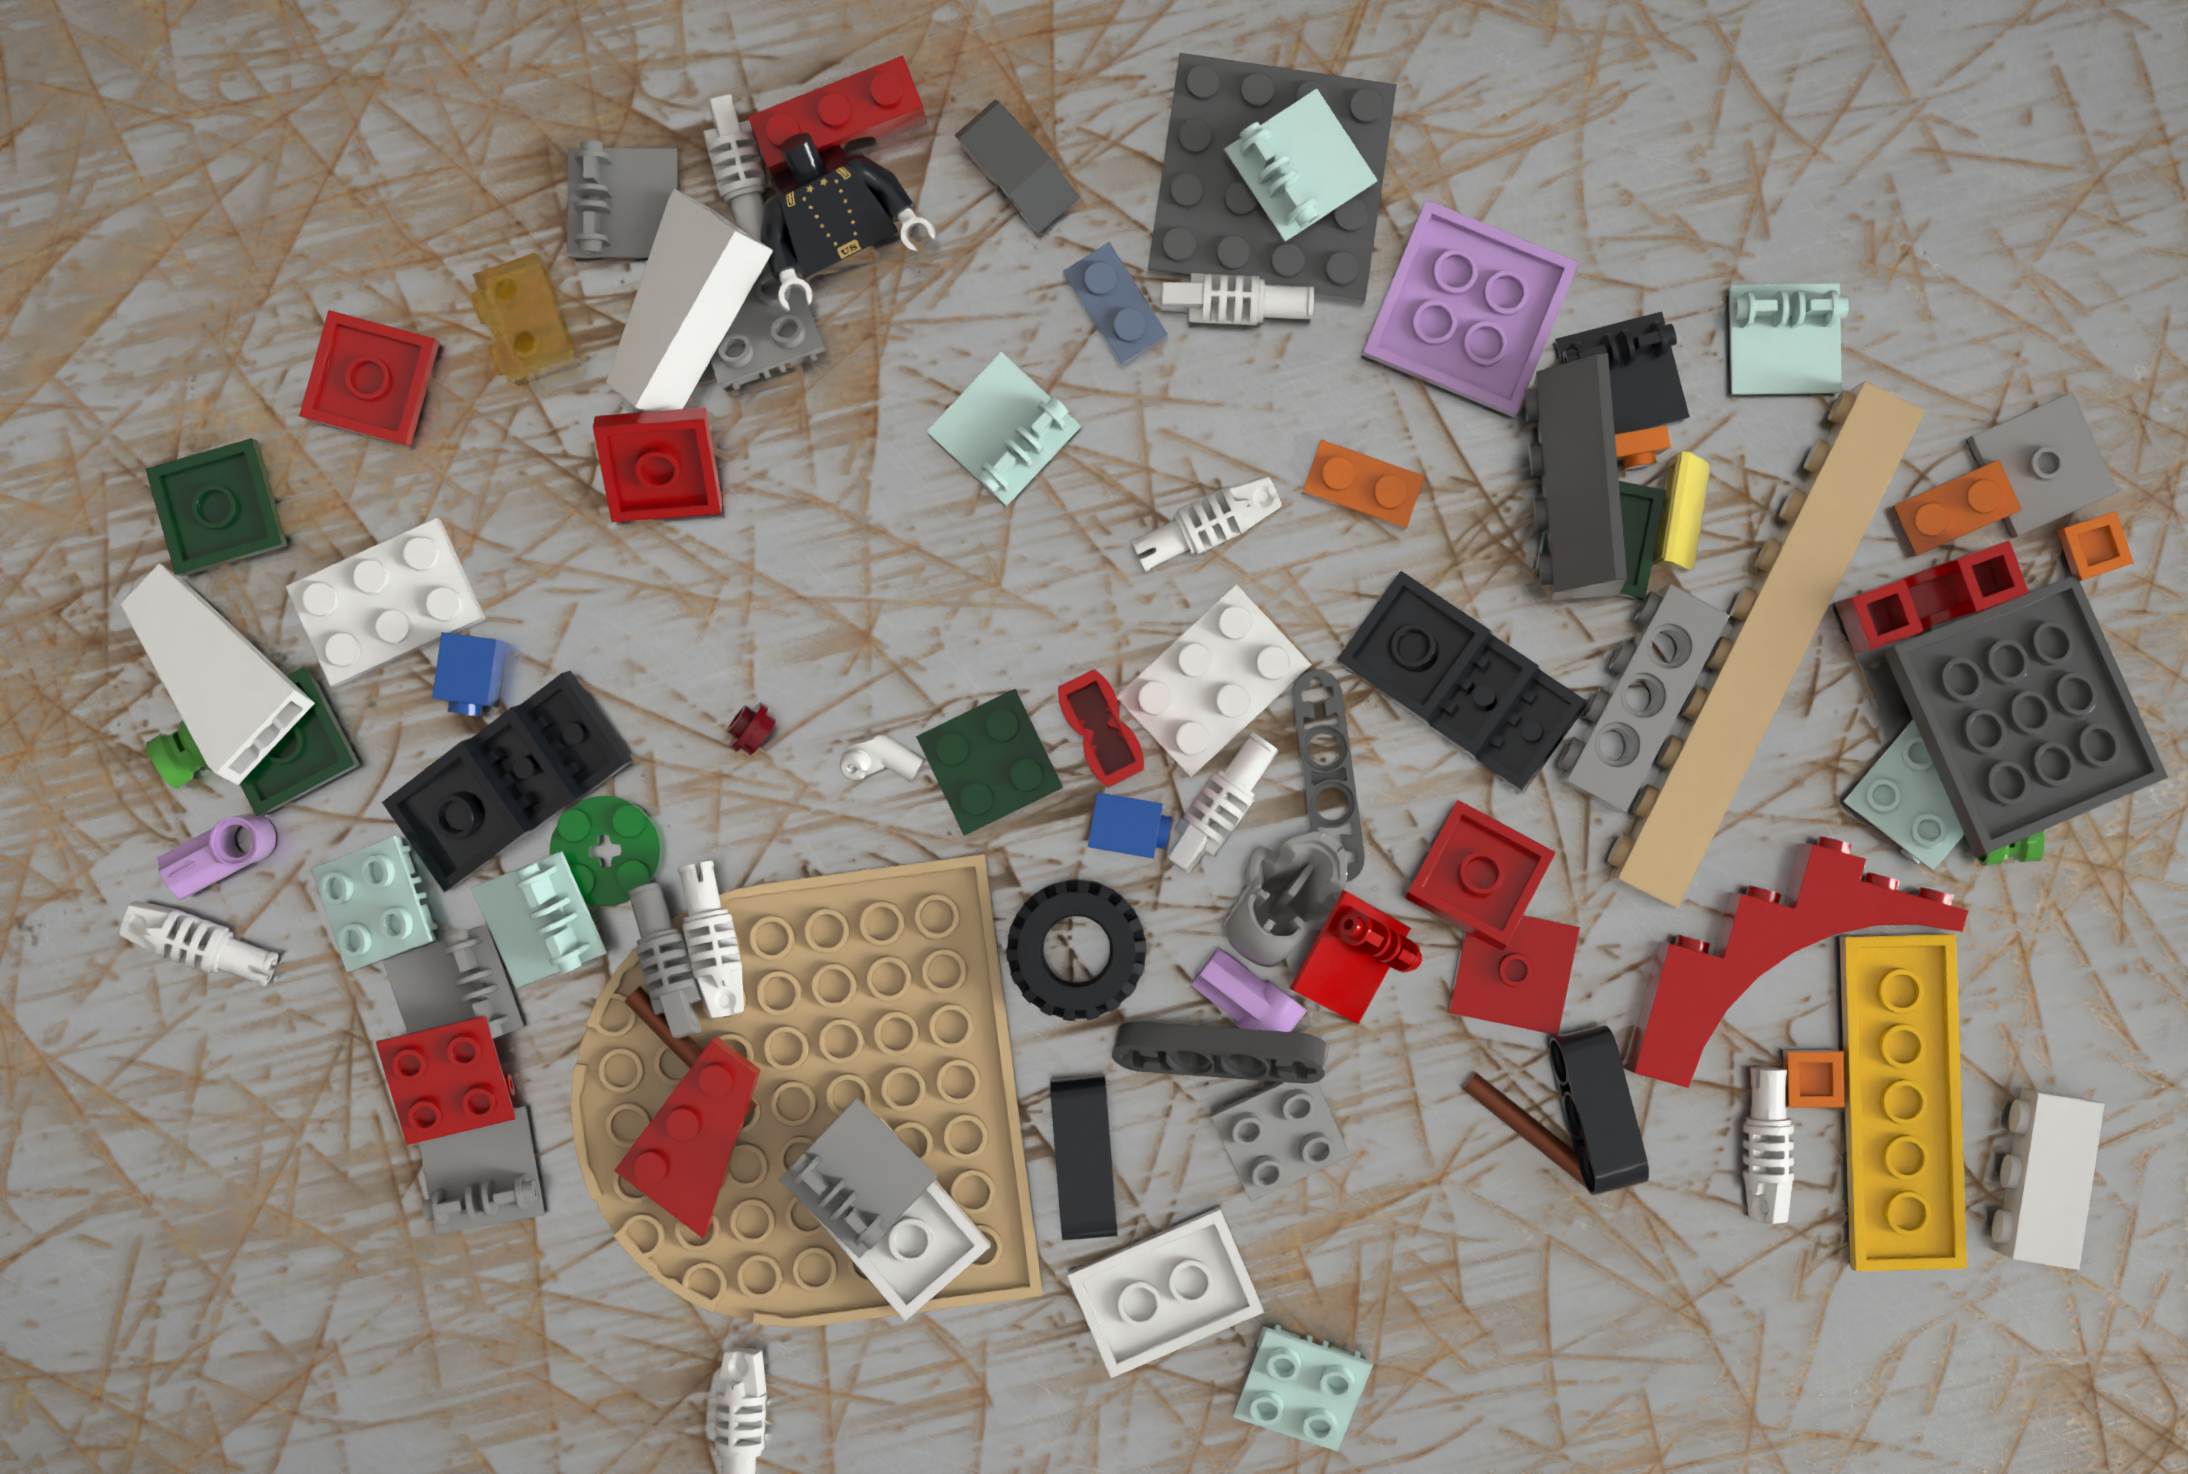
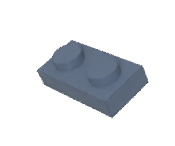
(1115, 304)

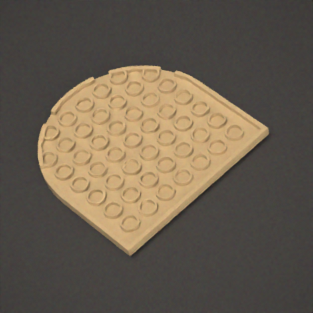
(848, 992)

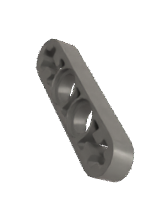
(1335, 775)
(1220, 1052)

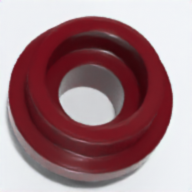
(750, 728)

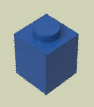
(469, 672)
(1128, 825)

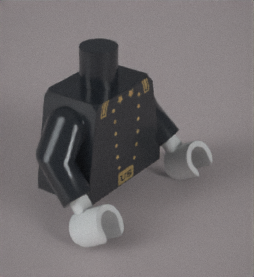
(829, 210)

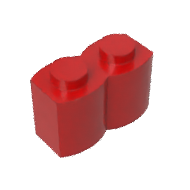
(1094, 715)

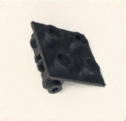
(1641, 370)

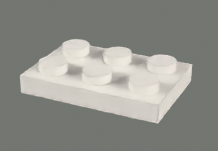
(385, 602)
(1213, 681)
(920, 1250)
(1165, 1292)

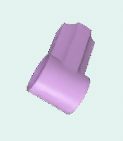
(215, 854)
(1245, 996)

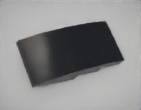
(1462, 681)
(507, 781)

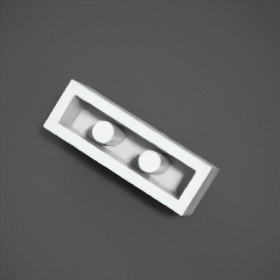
(2048, 1178)

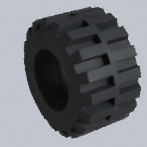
(1067, 998)

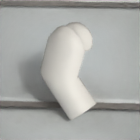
(877, 754)

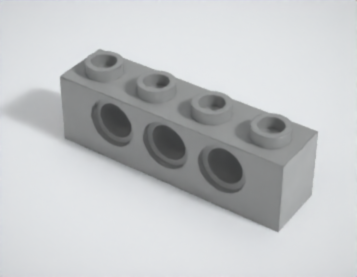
(1695, 631)

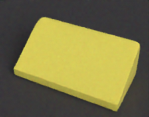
(1682, 511)

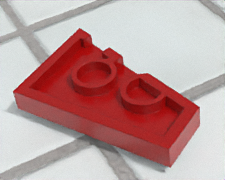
(691, 1139)

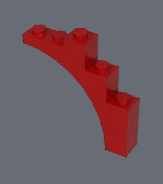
(1823, 898)

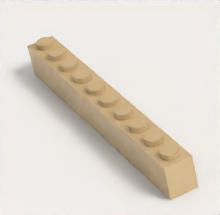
(1765, 643)

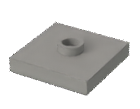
(2047, 462)

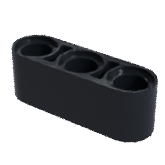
(1599, 1110)
(1083, 1158)

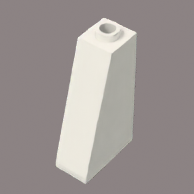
(683, 304)
(216, 678)

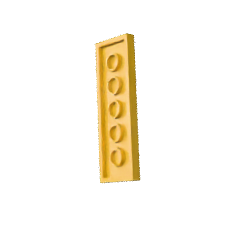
(1903, 1102)

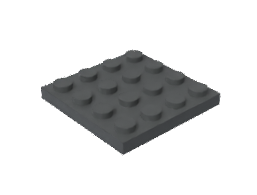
(1210, 216)
(2025, 715)

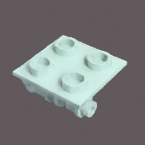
(1300, 164)
(1786, 338)
(1004, 428)
(1909, 801)
(374, 903)
(539, 920)
(1302, 1388)

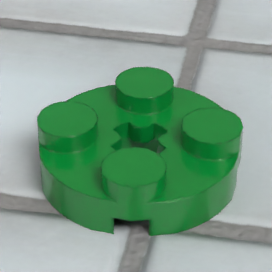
(626, 825)

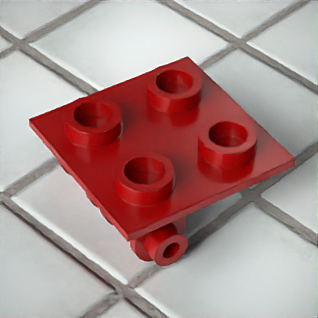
(1354, 956)
(446, 1080)

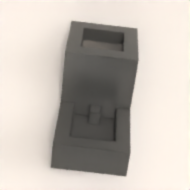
(1017, 165)

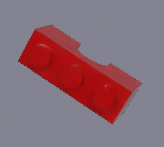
(859, 106)
(1931, 597)

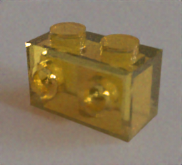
(524, 319)

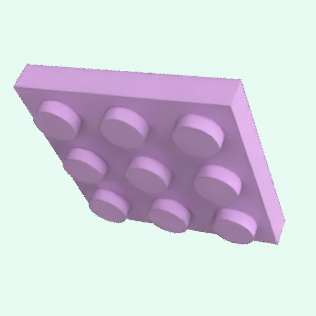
(1470, 308)

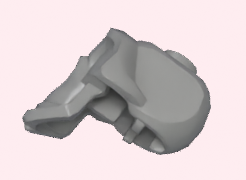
(1286, 897)

